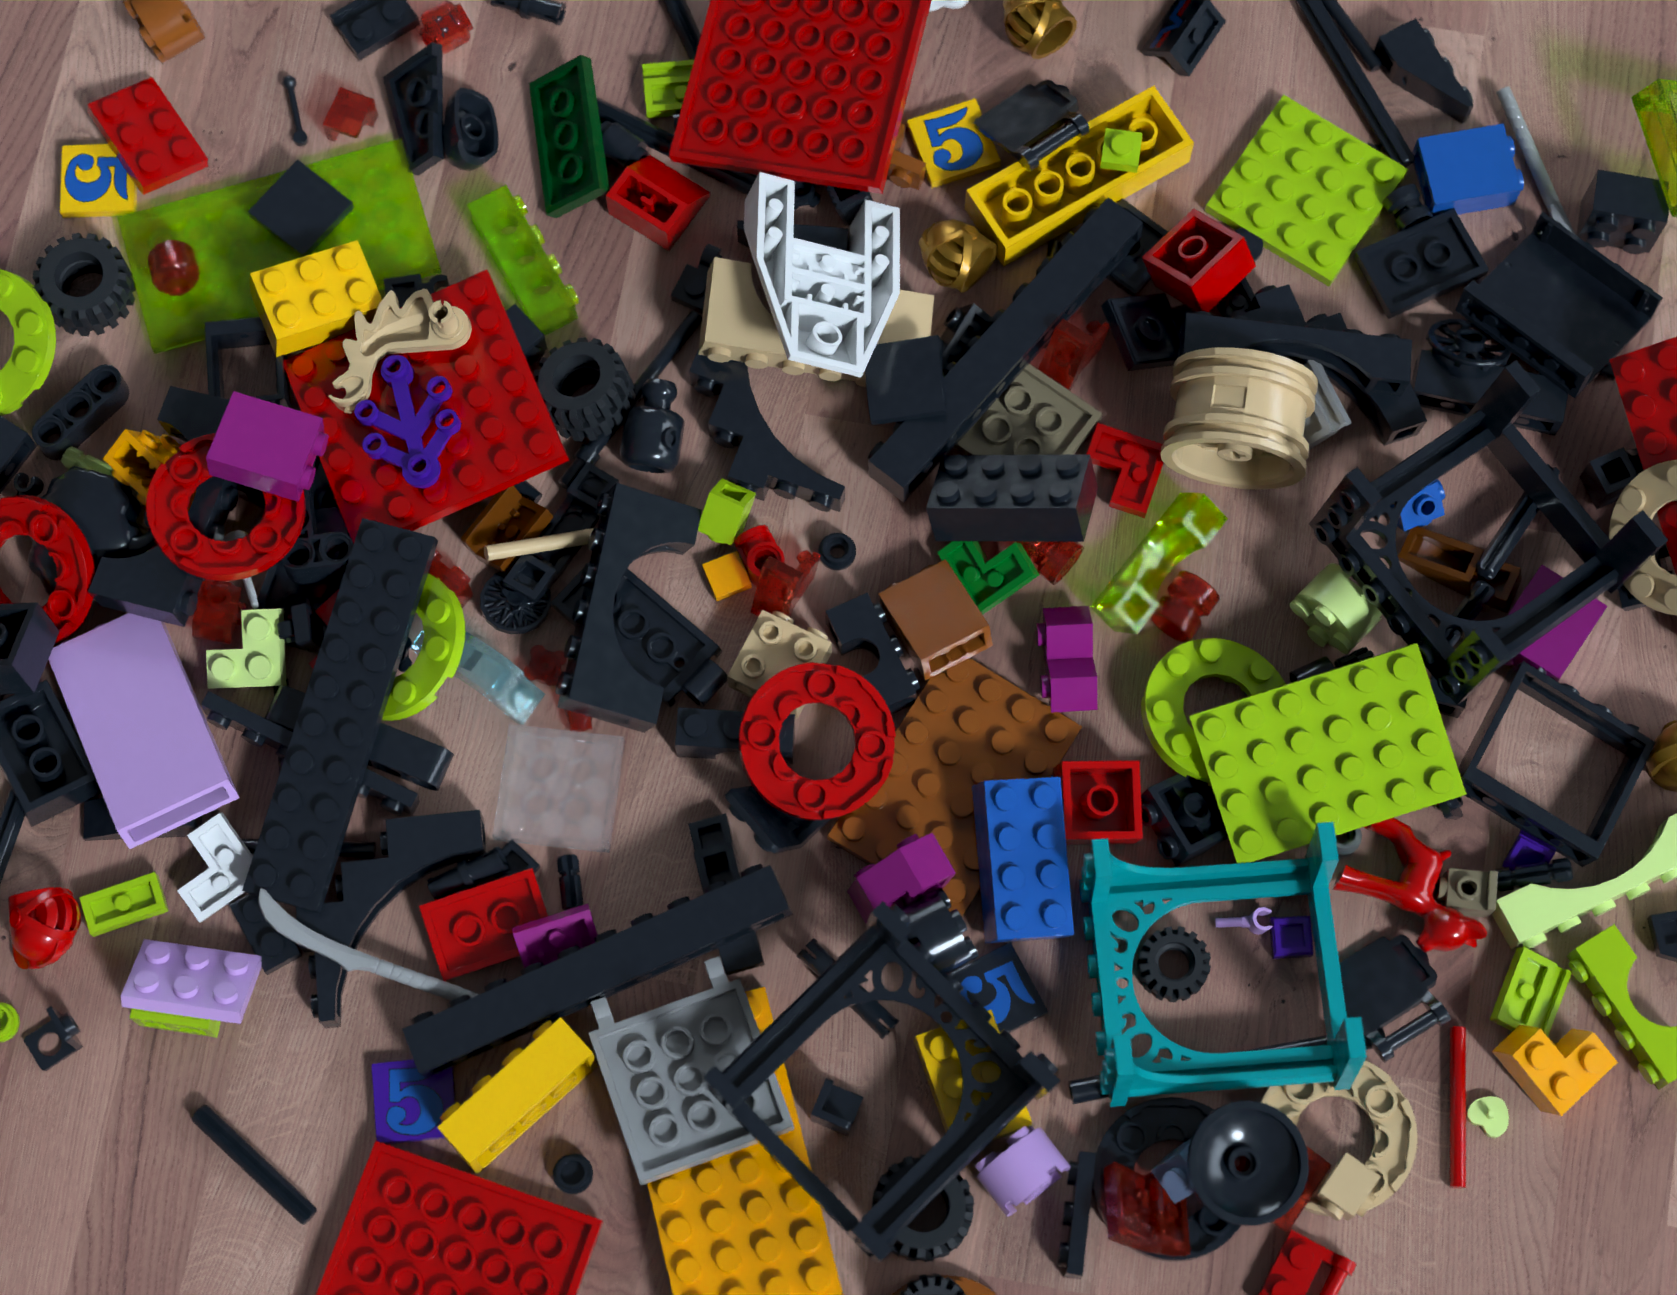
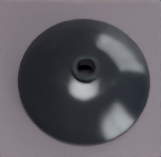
(1273, 1157)

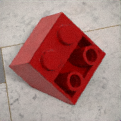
(655, 200)

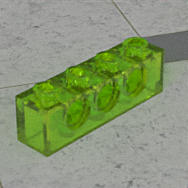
(501, 210)

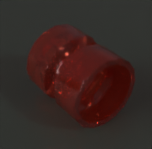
(1053, 558)
(1187, 602)

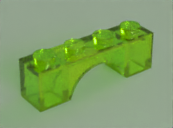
(1180, 531)

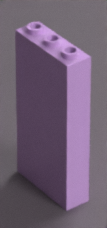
(141, 727)

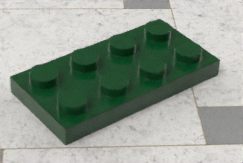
(568, 136)

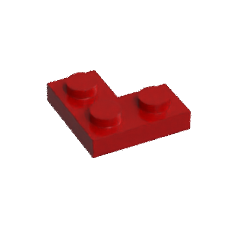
(1136, 461)

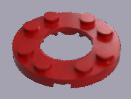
(67, 546)
(205, 557)
(871, 728)

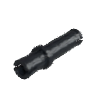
(869, 1011)

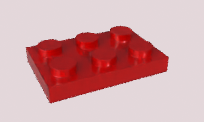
(147, 135)
(477, 924)

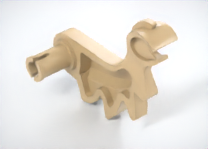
(413, 328)

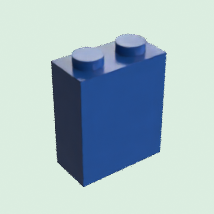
(1467, 170)

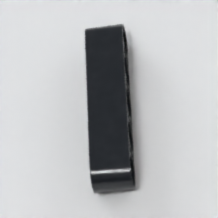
(393, 749)

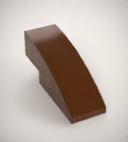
(1454, 565)

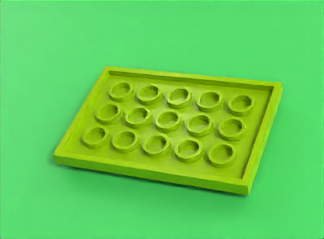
(1327, 750)

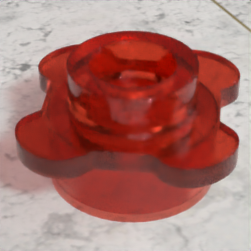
(545, 676)

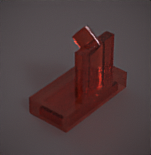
(1071, 351)
(782, 585)

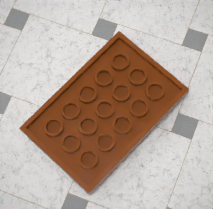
(955, 735)

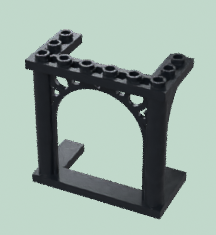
(1490, 424)
(1017, 1086)

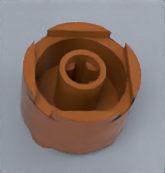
(165, 26)

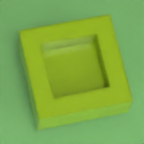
(1121, 150)

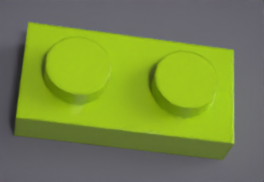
(124, 904)

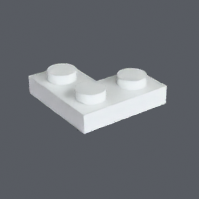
(227, 870)

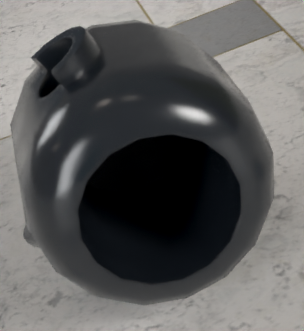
(653, 431)

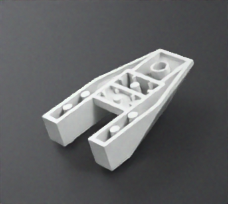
(821, 297)

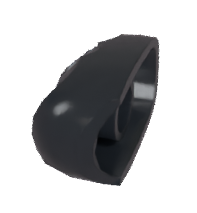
(469, 130)

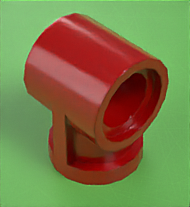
(756, 546)

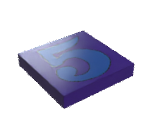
(409, 1103)

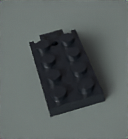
(656, 638)

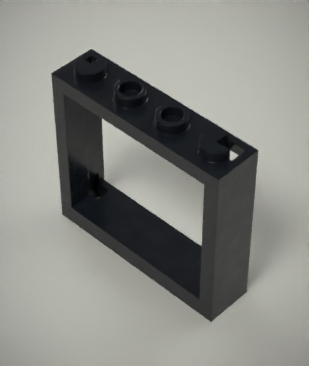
(1527, 815)

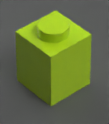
(726, 512)

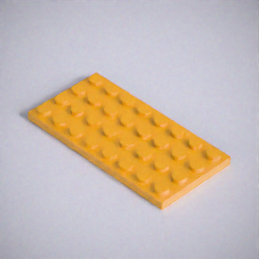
(744, 1219)

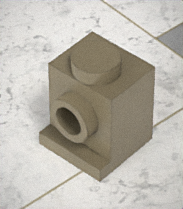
(1479, 904)

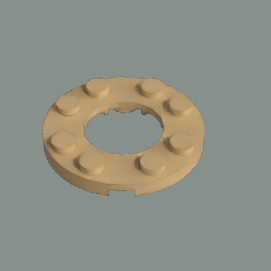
(1649, 493)
(1388, 1112)

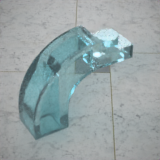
(494, 678)

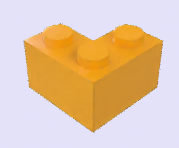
(1554, 1073)

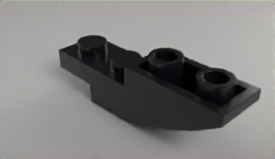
(718, 861)

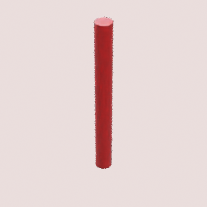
(1457, 1107)

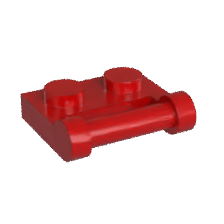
(1298, 1265)

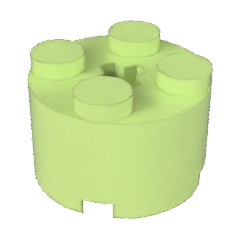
(1335, 610)

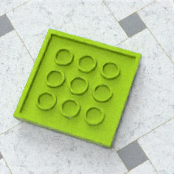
(1306, 190)

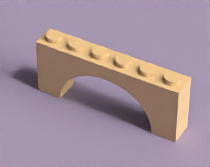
(744, 331)

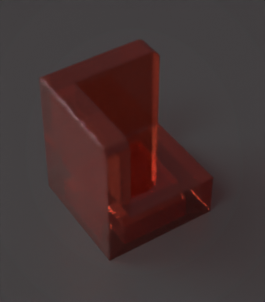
(349, 114)

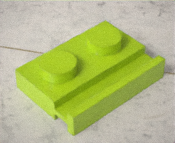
(665, 86)
(1530, 992)

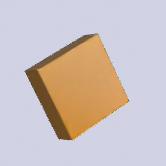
(726, 576)

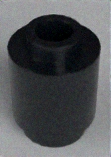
(622, 145)

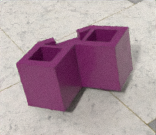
(1068, 659)
(902, 876)

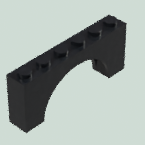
(150, 582)
(597, 674)

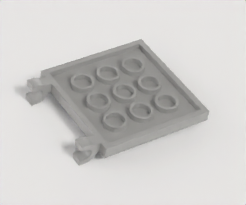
(657, 1074)

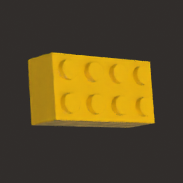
(517, 1095)

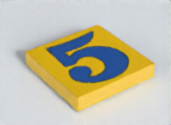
(952, 143)
(95, 183)

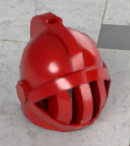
(42, 925)

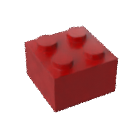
(1199, 261)
(1101, 801)

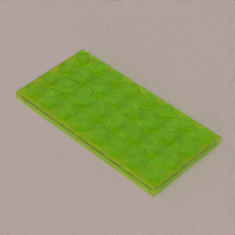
(232, 245)

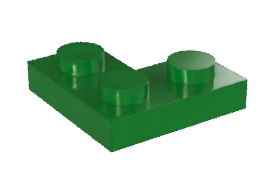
(985, 579)

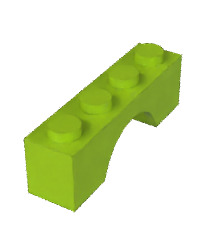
(1605, 968)

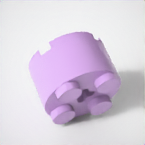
(1022, 1169)

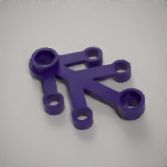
(411, 425)

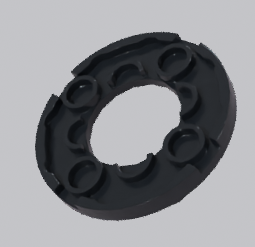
(1139, 1129)

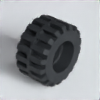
(77, 258)
(597, 409)
(948, 1235)

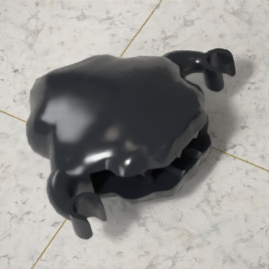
(101, 510)

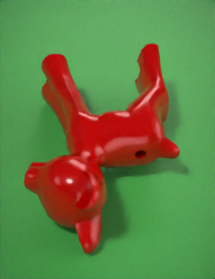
(1443, 927)

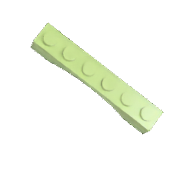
(1537, 909)

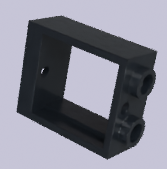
(239, 334)

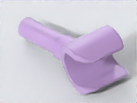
(1246, 921)

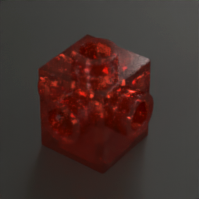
(217, 611)

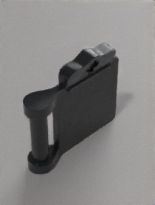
(1029, 118)
(1387, 983)

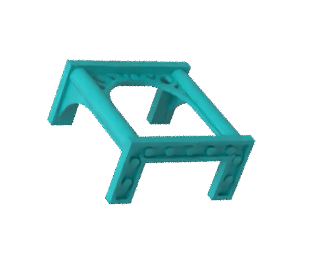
(1117, 885)

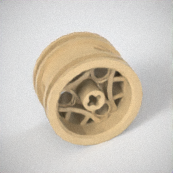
(1239, 418)

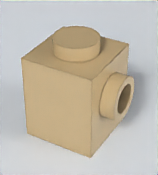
(1347, 1189)

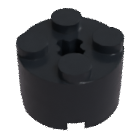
(940, 931)

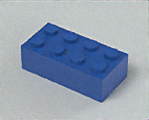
(1022, 859)

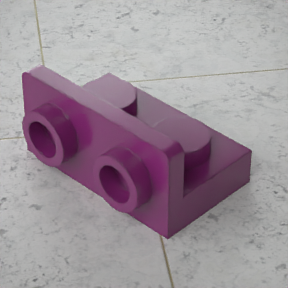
(550, 935)

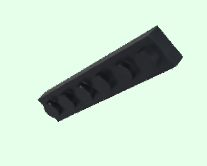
(260, 731)

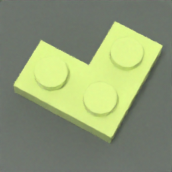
(260, 660)

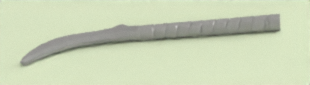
(1532, 157)
(350, 958)

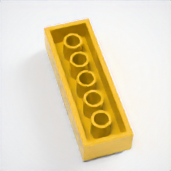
(1032, 207)

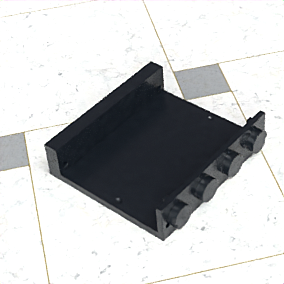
(1560, 305)

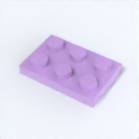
(191, 981)

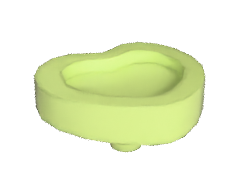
(1490, 1115)

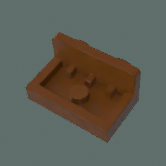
(505, 520)

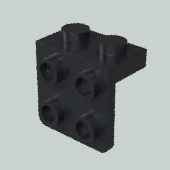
(772, 828)

